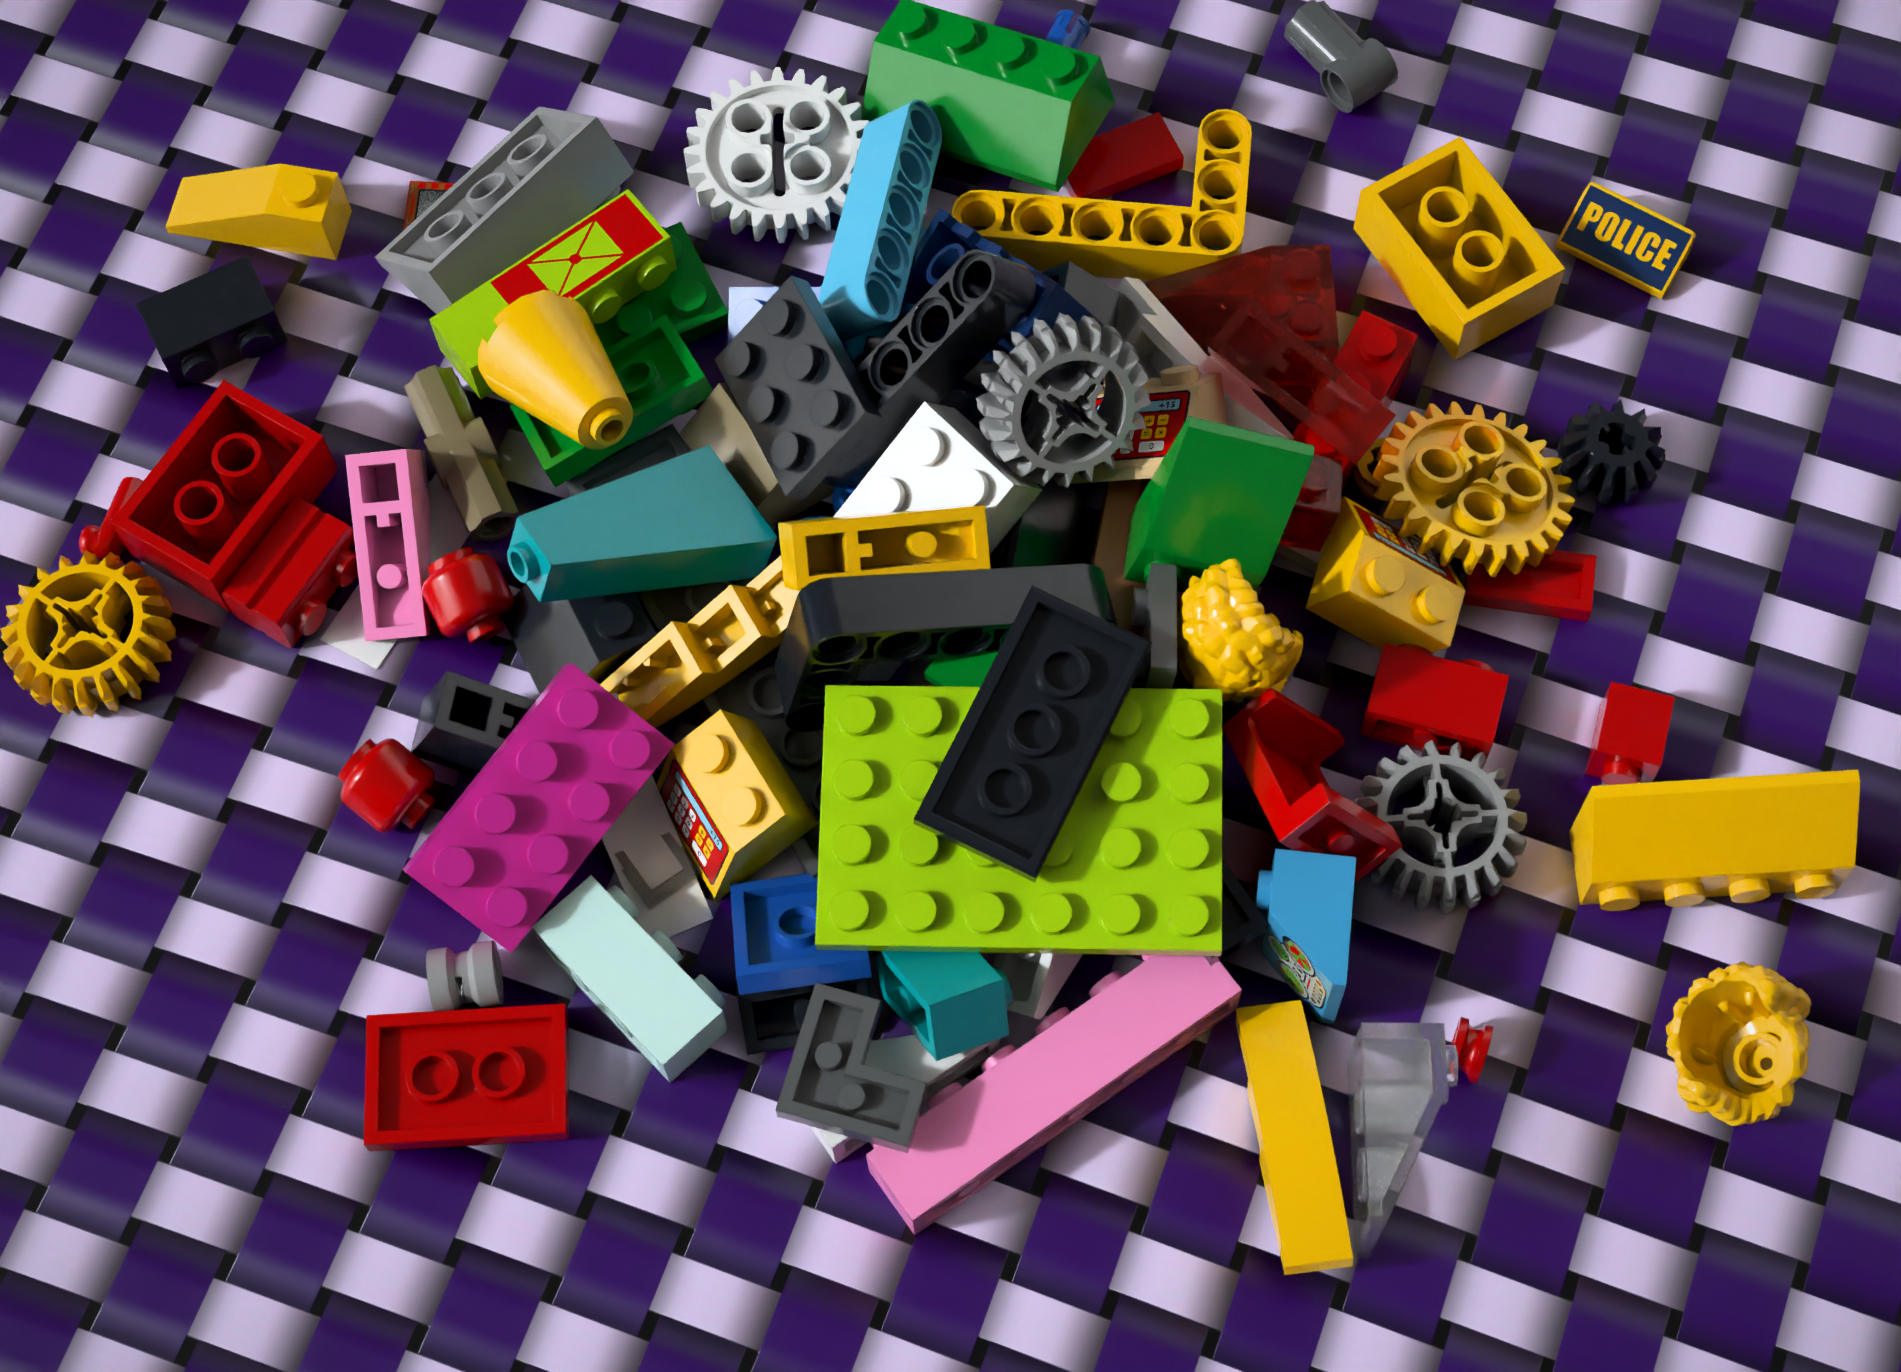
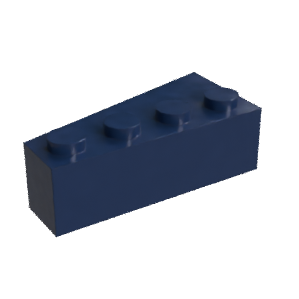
(948, 241)

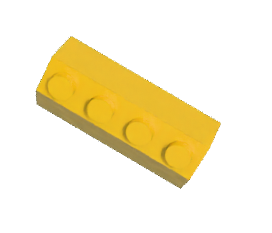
(1716, 839)

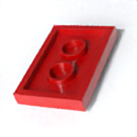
(466, 1077)

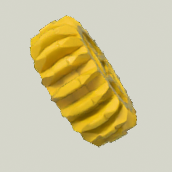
(82, 664)

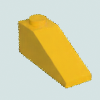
(265, 208)
(884, 544)

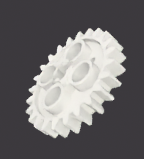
(725, 155)

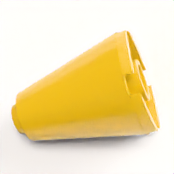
(556, 369)

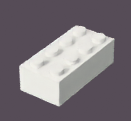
(936, 465)

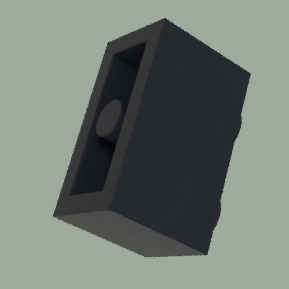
(212, 322)

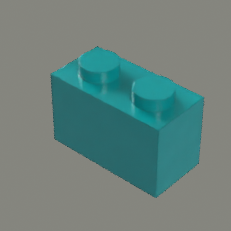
(946, 998)

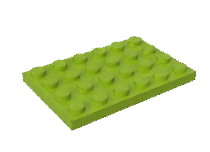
(1123, 878)

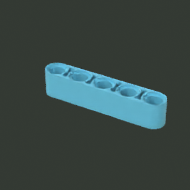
(881, 220)

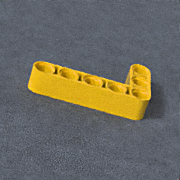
(1129, 224)

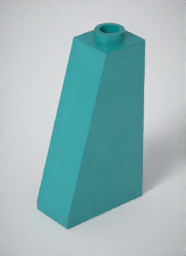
(643, 533)

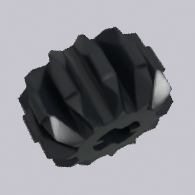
(1633, 448)

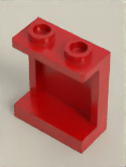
(1282, 757)

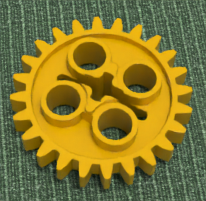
(1492, 521)

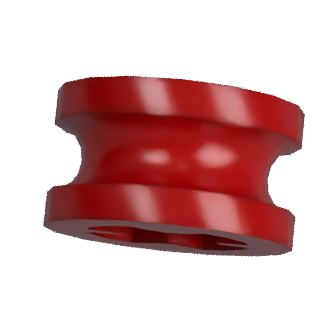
(1471, 1047)

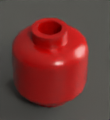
(467, 595)
(387, 785)

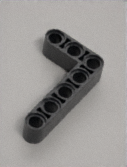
(936, 349)
(909, 618)

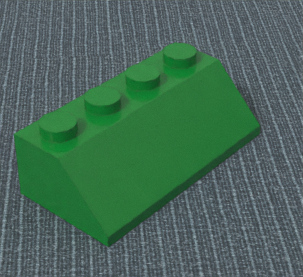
(996, 91)

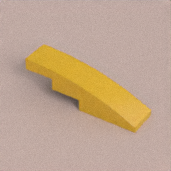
(706, 652)
(1293, 1138)

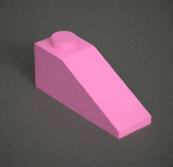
(391, 540)

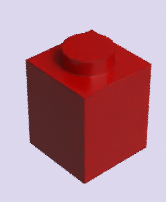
(1629, 735)

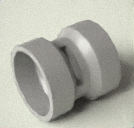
(465, 976)

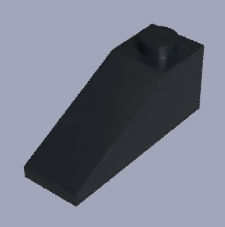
(466, 722)

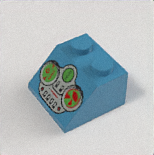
(1309, 925)

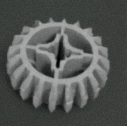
(1057, 435)
(1487, 817)

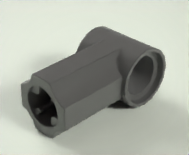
(1347, 65)

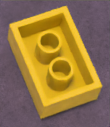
(1458, 248)

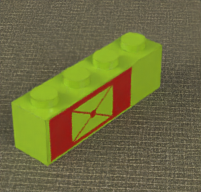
(594, 261)

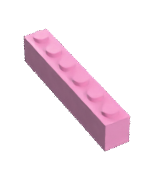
(1051, 1082)

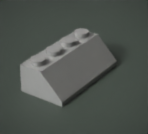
(508, 205)

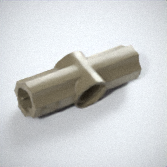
(462, 453)

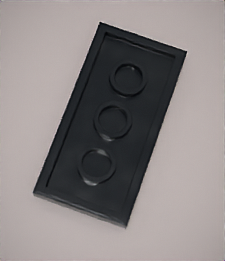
(1032, 733)

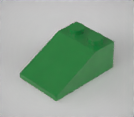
(1216, 500)

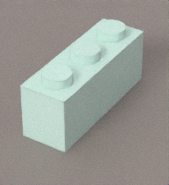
(633, 976)

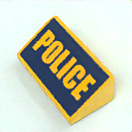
(1626, 239)

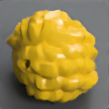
(1229, 639)
(1730, 1037)

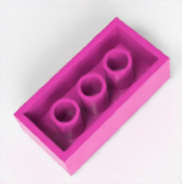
(539, 807)

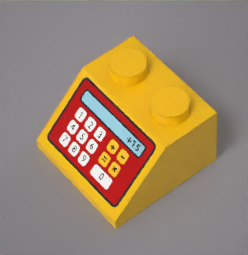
(1383, 585)
(731, 800)

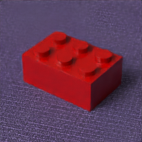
(222, 490)

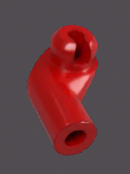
(105, 538)

